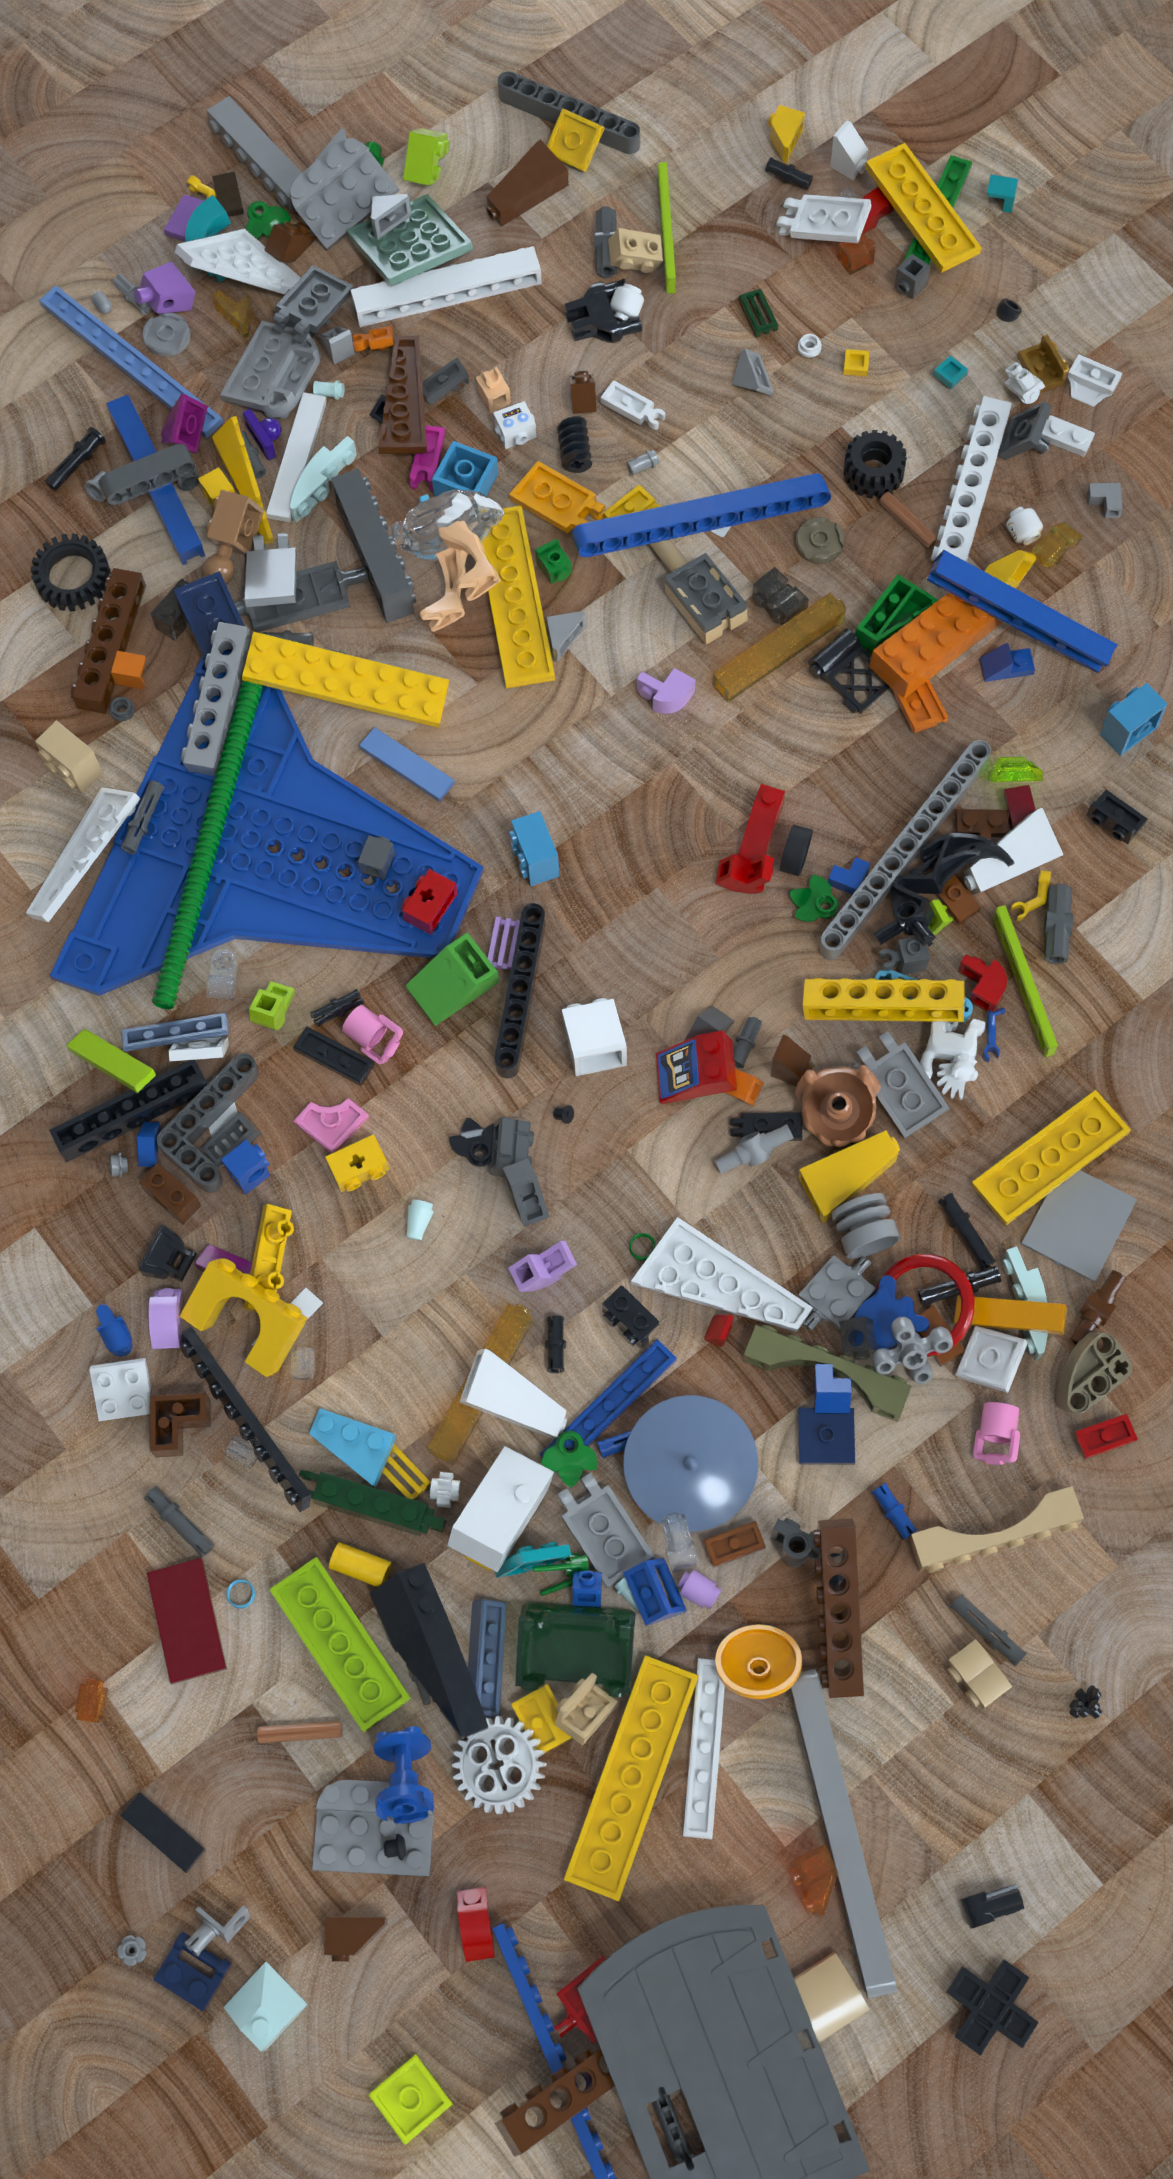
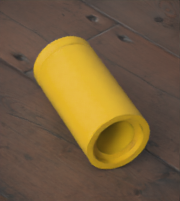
(360, 1565)

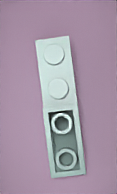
(313, 482)
(1026, 1287)

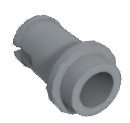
(643, 462)

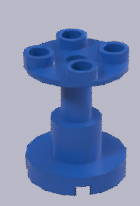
(404, 1797)

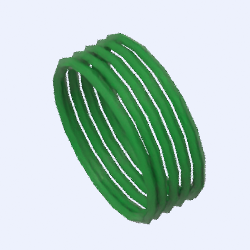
(637, 1236)

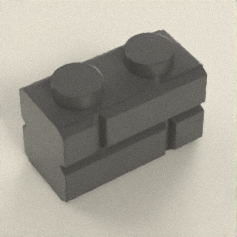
(510, 1144)

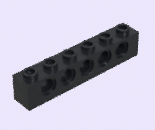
(128, 1111)

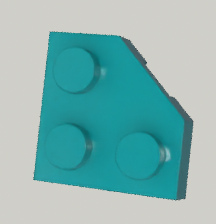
(527, 1558)

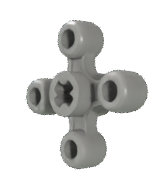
(912, 1350)

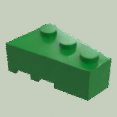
(892, 611)

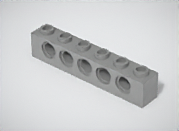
(225, 637)

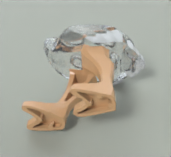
(446, 532)

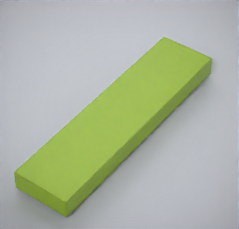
(111, 1060)

